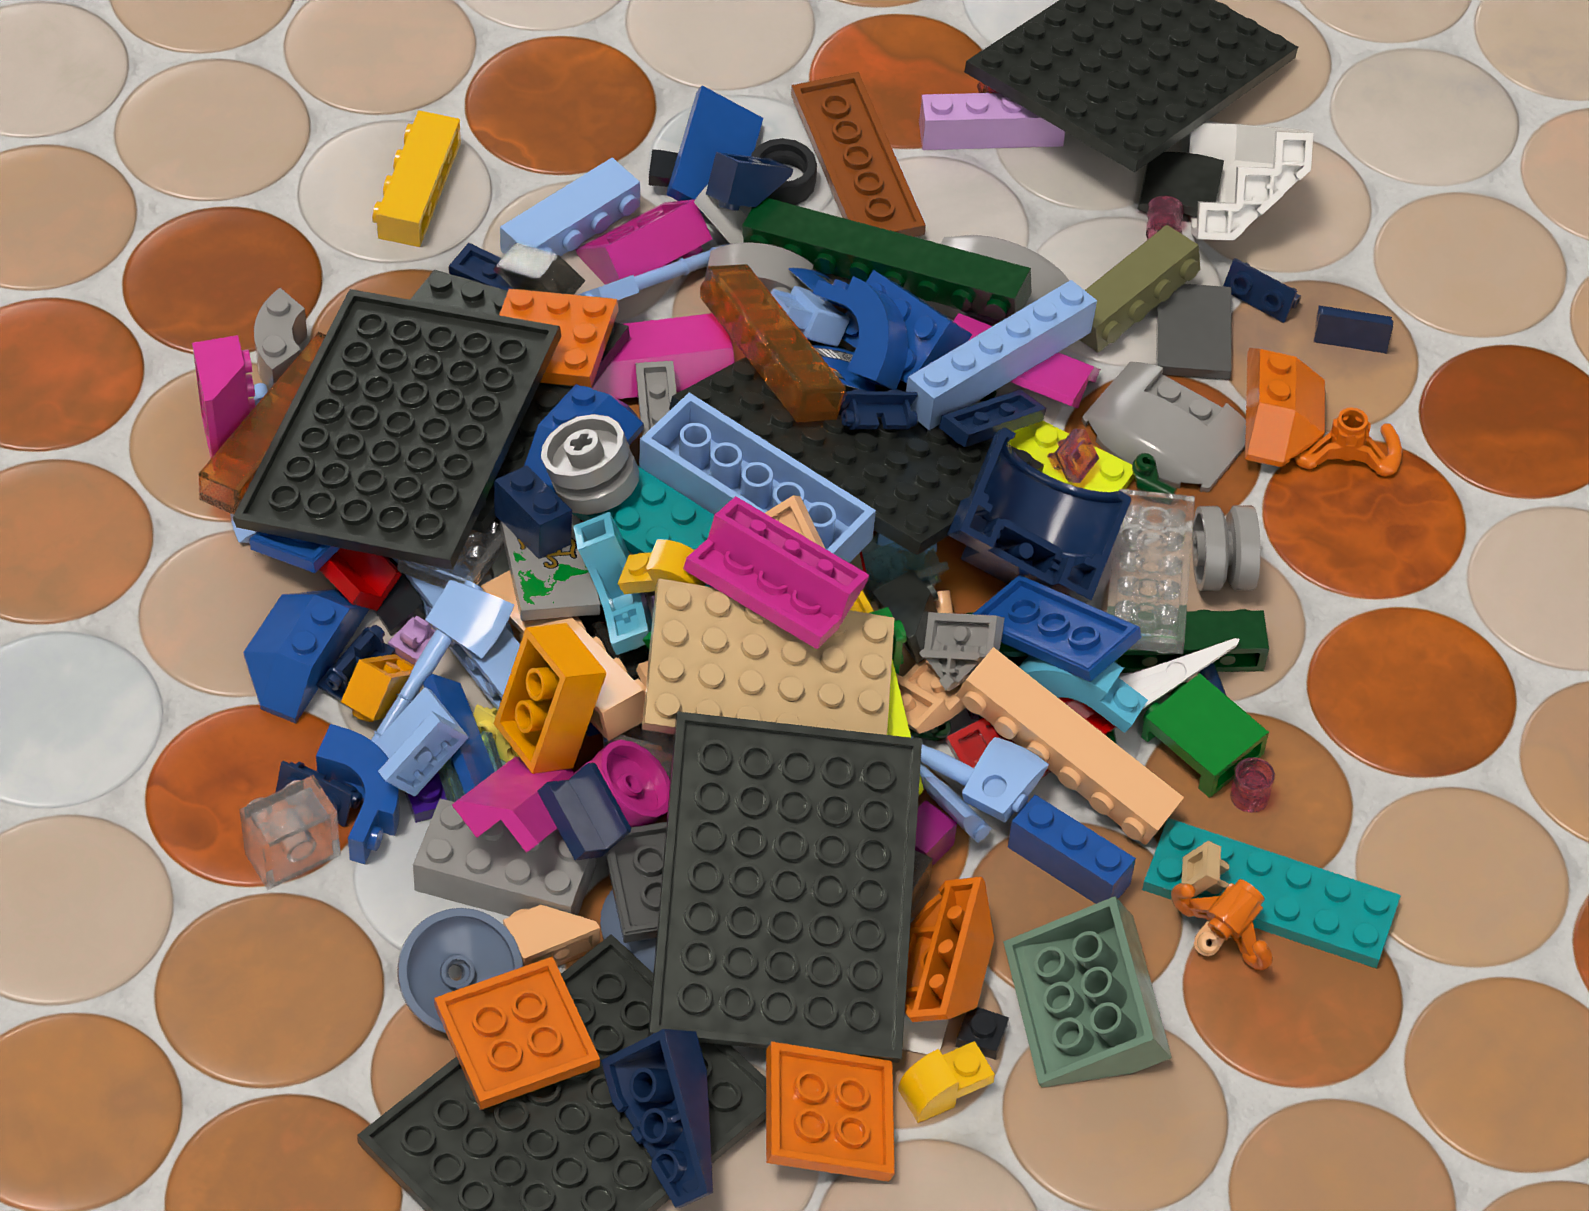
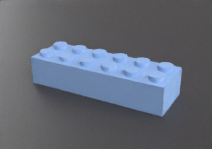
(719, 459)

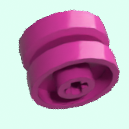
(635, 781)

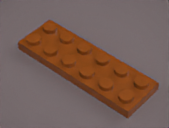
(856, 154)

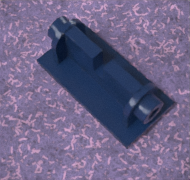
(1261, 290)
(862, 408)
(367, 645)
(338, 793)

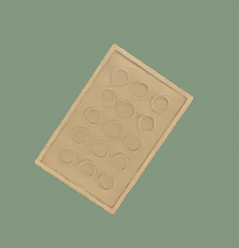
(735, 664)

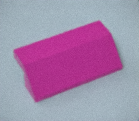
(693, 343)
(1055, 377)
(776, 572)
(511, 797)

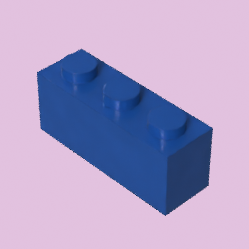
(1070, 851)

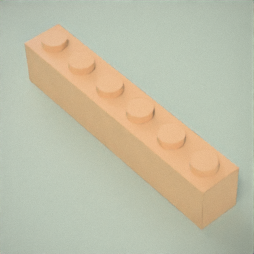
(620, 699)
(1070, 745)

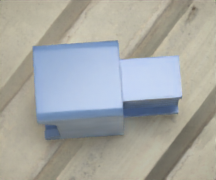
(813, 316)

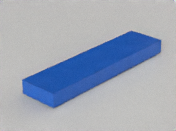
(471, 759)

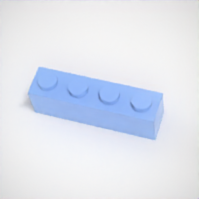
(575, 211)

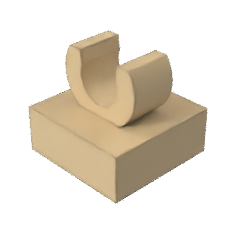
(1203, 869)

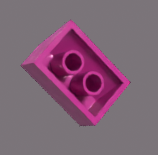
(647, 241)
(223, 387)

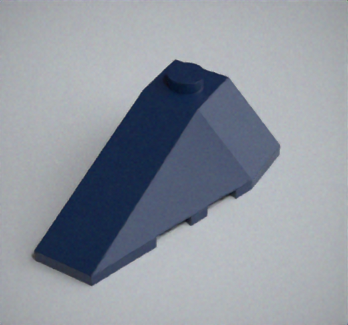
(665, 1098)

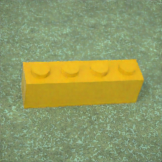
(417, 178)

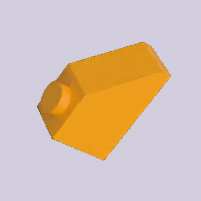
(376, 685)

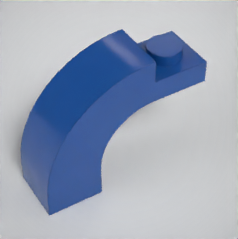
(882, 330)
(356, 762)

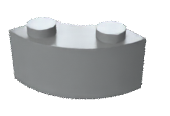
(766, 261)
(277, 335)

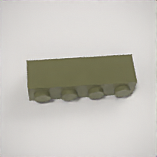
(1140, 284)

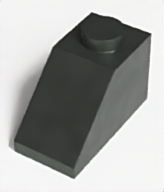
(909, 602)

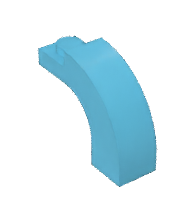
(605, 557)
(1104, 694)

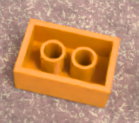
(549, 697)

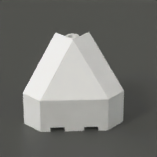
(1254, 176)

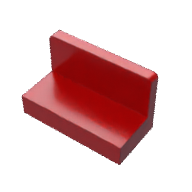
(361, 577)

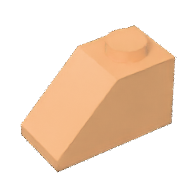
(552, 932)

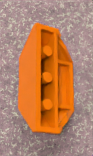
(1281, 407)
(949, 951)

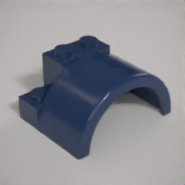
(1036, 524)

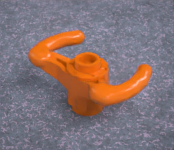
(1351, 441)
(1229, 916)

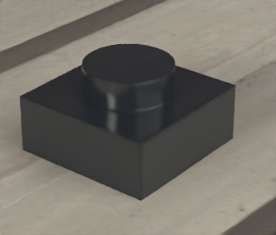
(985, 1029)

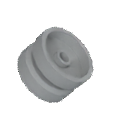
(590, 463)
(1226, 548)

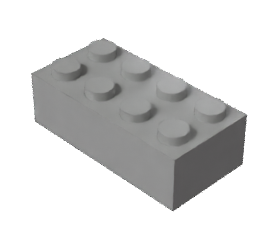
(495, 869)

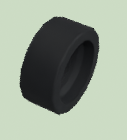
(795, 154)

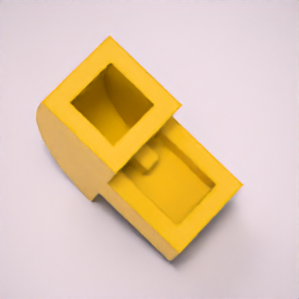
(664, 562)
(940, 1079)

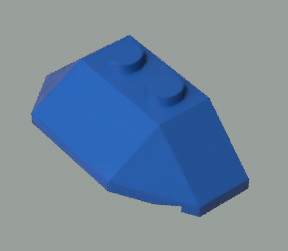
(576, 403)
(298, 648)

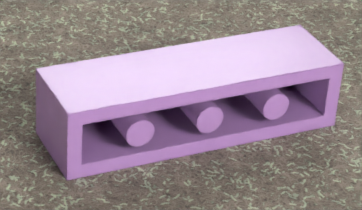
(982, 123)

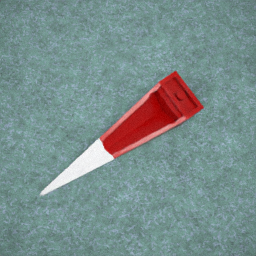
(1152, 683)

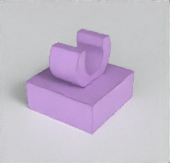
(412, 639)

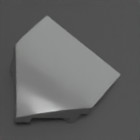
(959, 643)

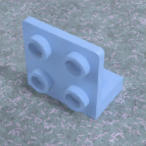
(419, 743)

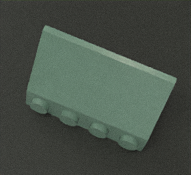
(1087, 996)

